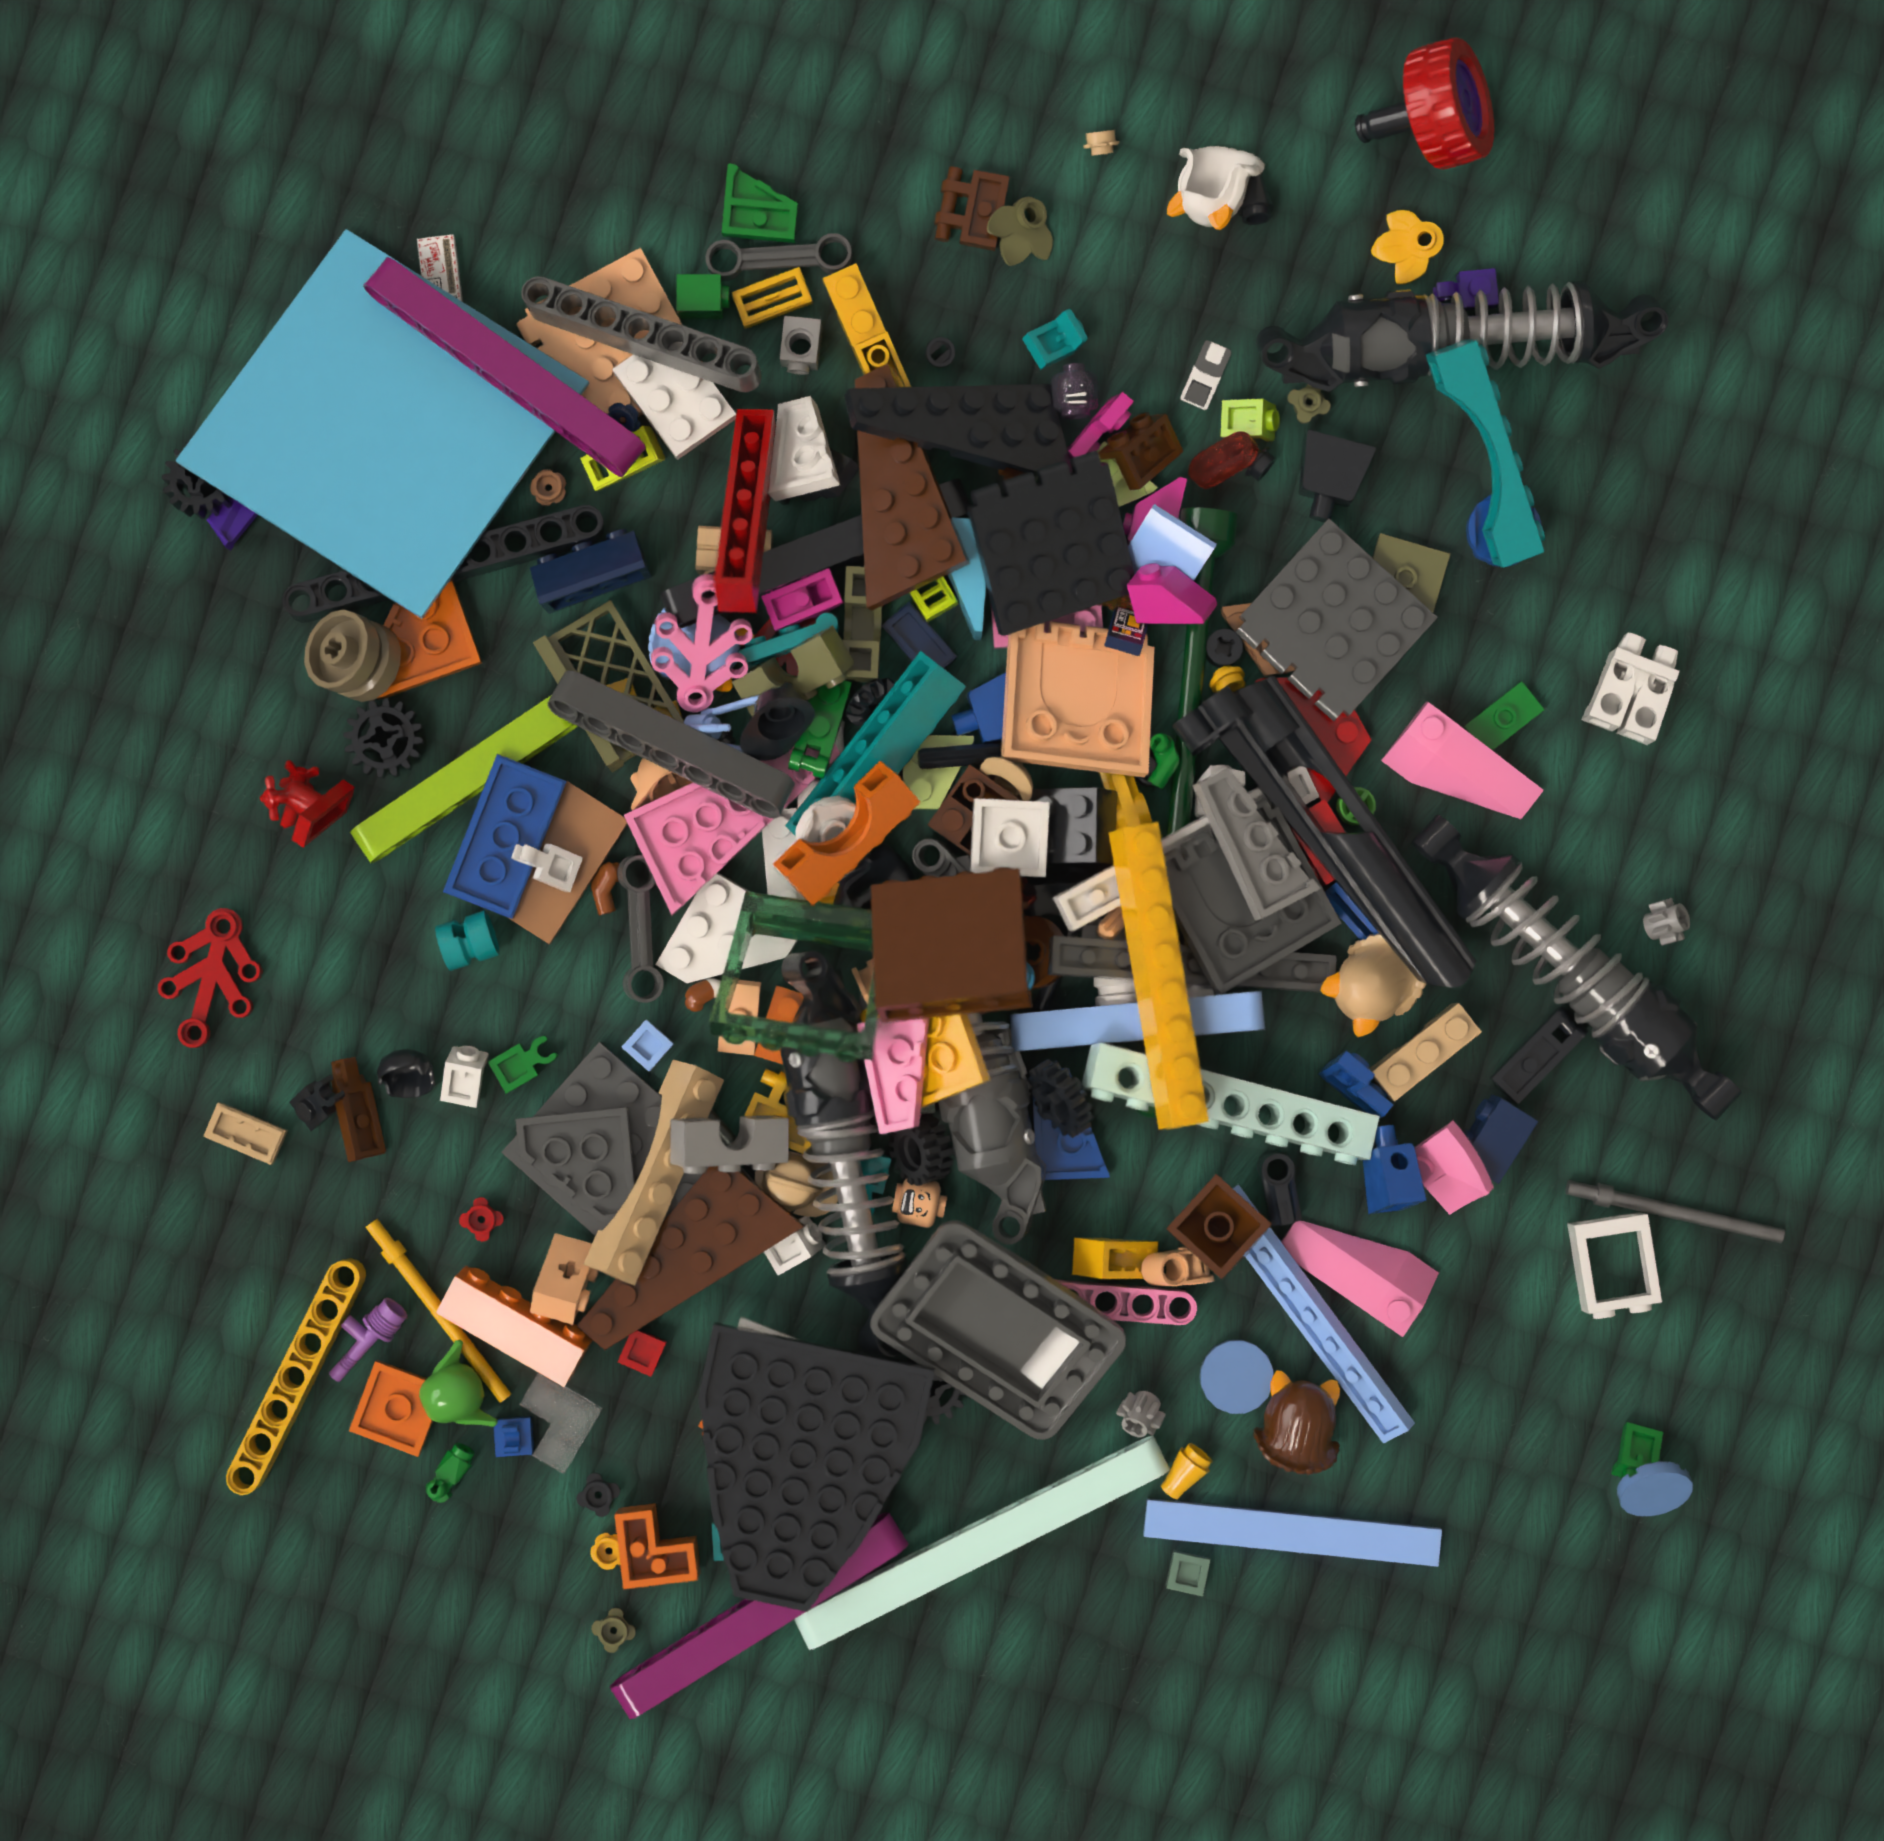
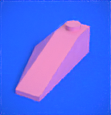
(1453, 762)
(1371, 1275)

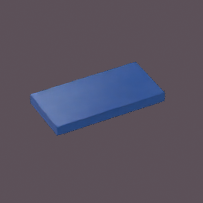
(511, 811)

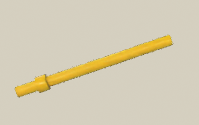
(394, 1253)

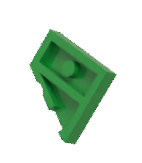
(756, 210)

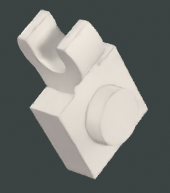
(553, 865)

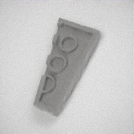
(1260, 862)

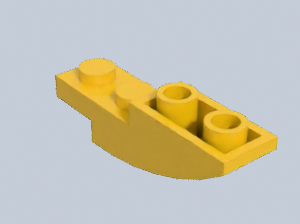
(862, 323)

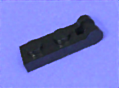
(1538, 1055)

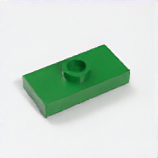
(1504, 716)

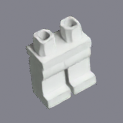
(1637, 677)

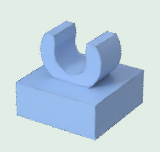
(648, 1045)

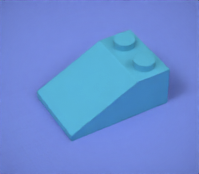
(969, 581)

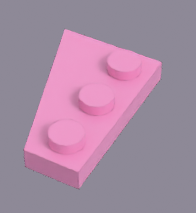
(898, 1073)

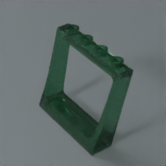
(803, 922)

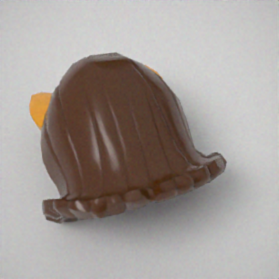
(1299, 1425)

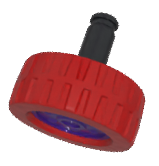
(1443, 106)

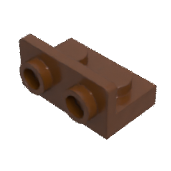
(1143, 448)

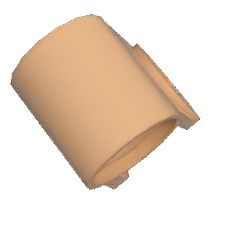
(1181, 1266)

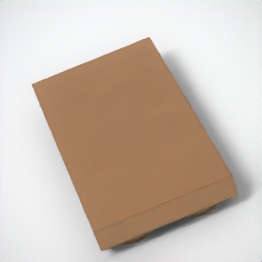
(584, 829)

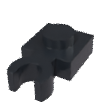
(316, 1102)

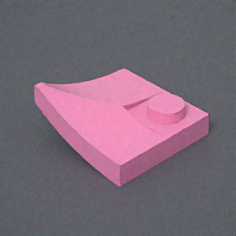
(1452, 1168)

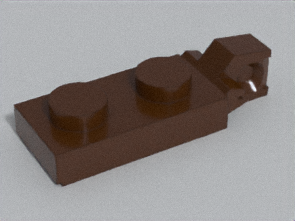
(356, 1111)

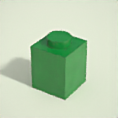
(701, 296)

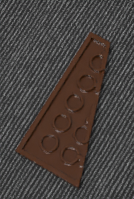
(904, 513)
(703, 1239)

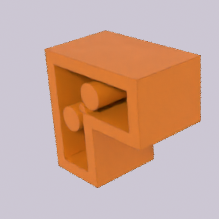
(645, 1557)

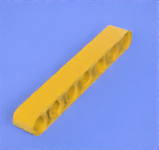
(283, 1389)

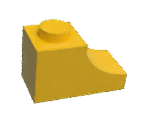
(1111, 1257)

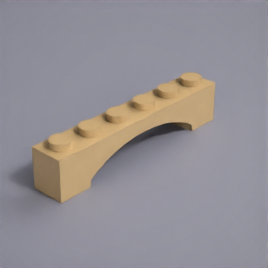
(629, 1236)

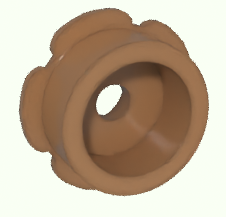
(544, 478)

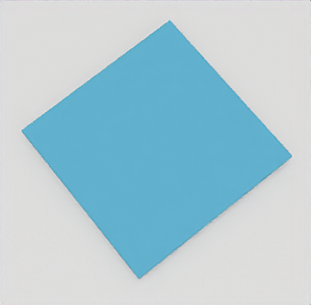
(370, 434)

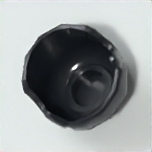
(406, 1073)

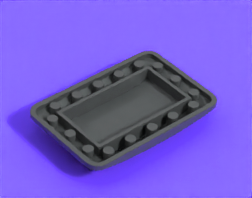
(998, 1329)

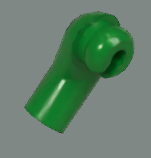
(1166, 759)

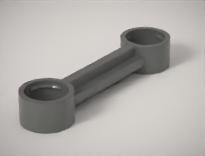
(779, 256)
(639, 932)

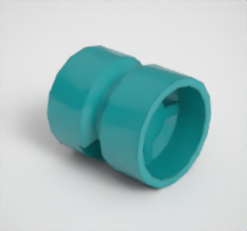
(467, 940)

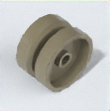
(352, 656)

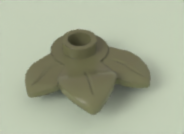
(1017, 234)

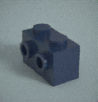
(1499, 1134)

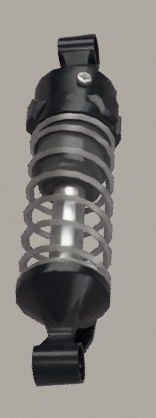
(1629, 1014)

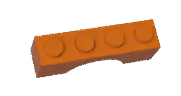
(880, 806)

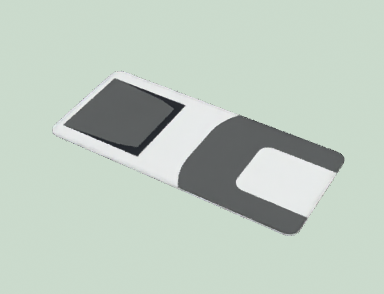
(1206, 375)

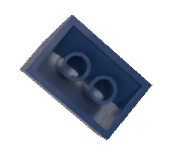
(589, 571)

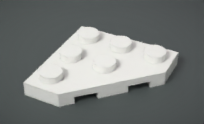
(707, 931)

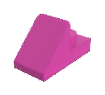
(803, 600)

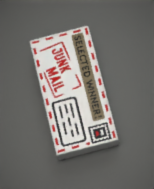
(440, 263)

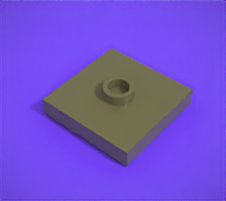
(1414, 566)

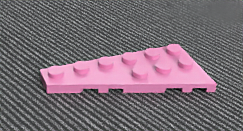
(697, 832)

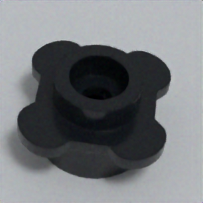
(599, 1505)

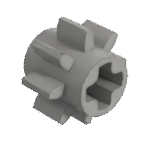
(1666, 921)
(1141, 1414)

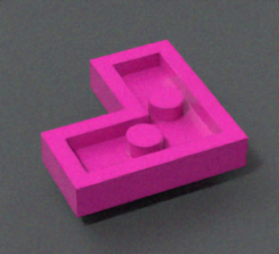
(1108, 418)

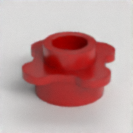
(470, 1219)

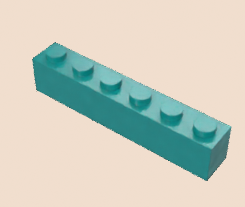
(891, 731)

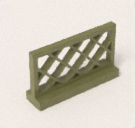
(559, 662)

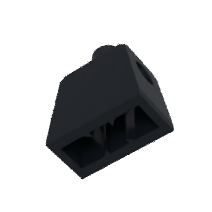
(1331, 471)

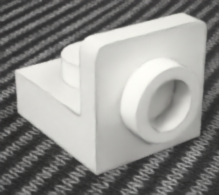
(463, 1076)
(796, 1247)

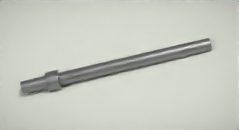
(1605, 1195)

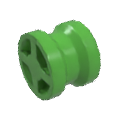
(1342, 810)

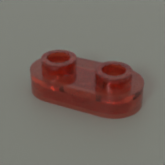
(1223, 460)

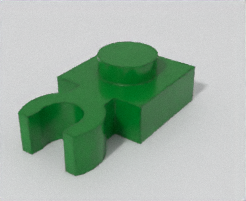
(518, 1066)

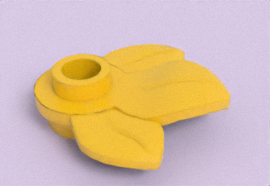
(1403, 246)

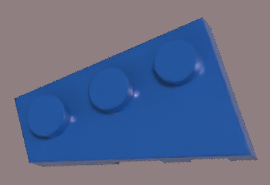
(1065, 1155)

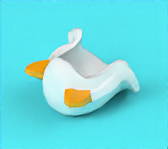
(1213, 184)

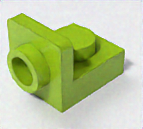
(1252, 416)

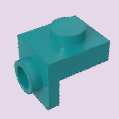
(1055, 339)

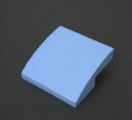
(1169, 543)

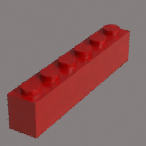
(745, 512)

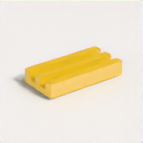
(743, 309)

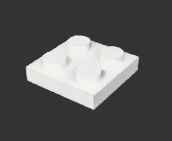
(1009, 836)

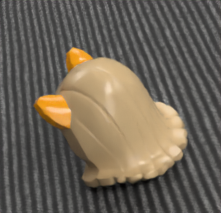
(1372, 985)

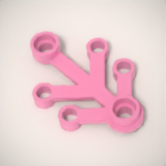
(700, 652)

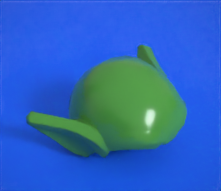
(454, 1392)

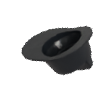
(777, 723)

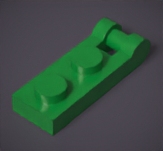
(823, 731)

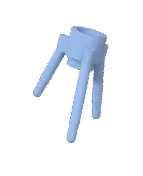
(711, 725)

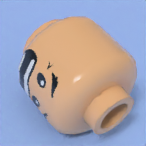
(919, 1204)

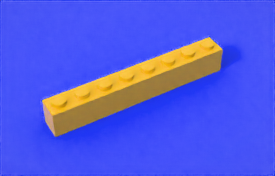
(1158, 976)

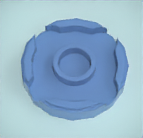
(1236, 1376)
(1654, 1489)

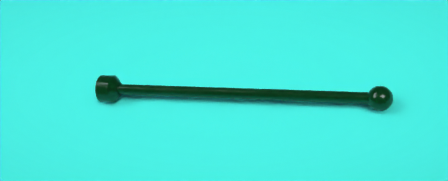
(1221, 529)

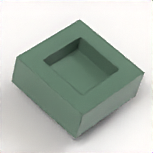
(1188, 1573)

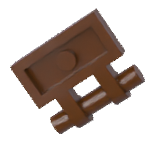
(984, 197)

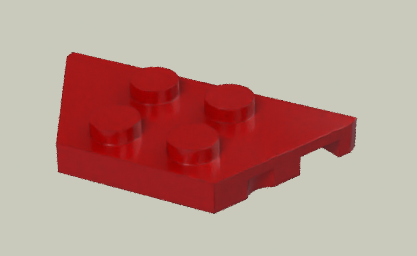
(1342, 738)

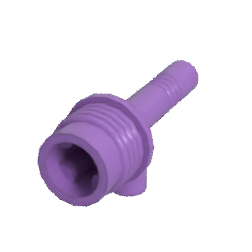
(380, 1324)

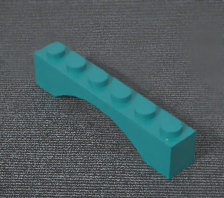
(1509, 525)

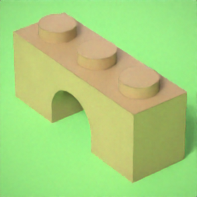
(1425, 1051)

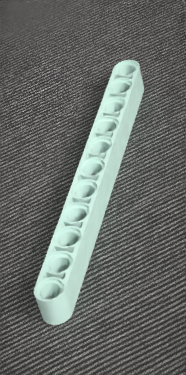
(983, 1541)

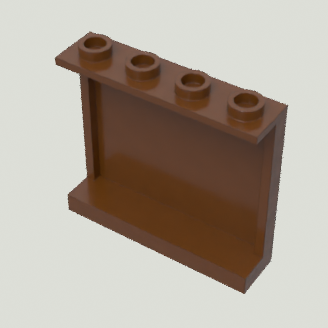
(949, 945)

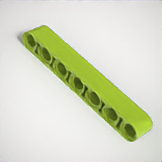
(457, 782)

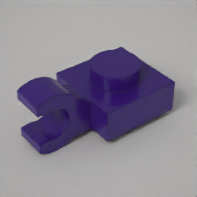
(1468, 285)

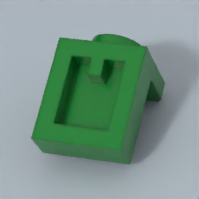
(1637, 1447)

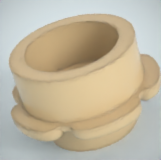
(1101, 142)

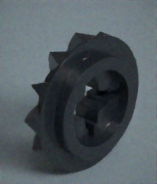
(867, 699)

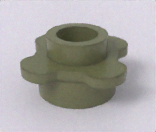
(1304, 411)
(613, 1640)

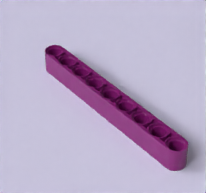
(504, 367)
(741, 1628)

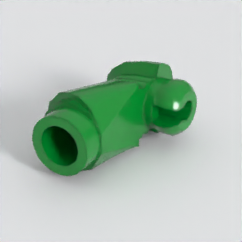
(450, 1472)

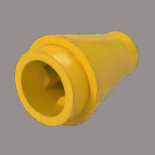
(1186, 1470)

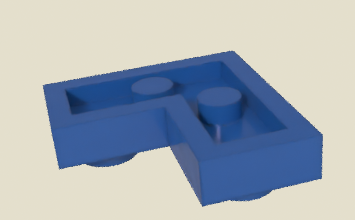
(1351, 1078)

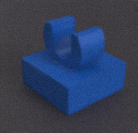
(514, 1436)

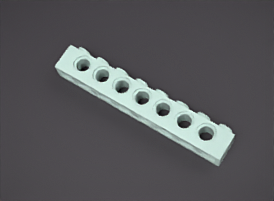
(1355, 1127)

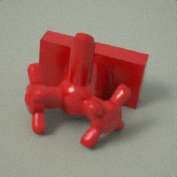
(315, 810)

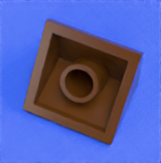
(1219, 1227)

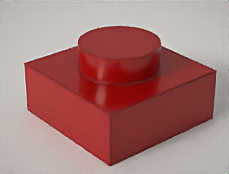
(642, 1352)

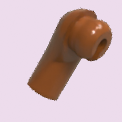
(602, 886)

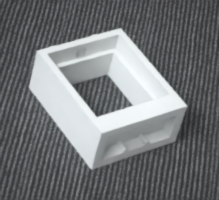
(1606, 1226)

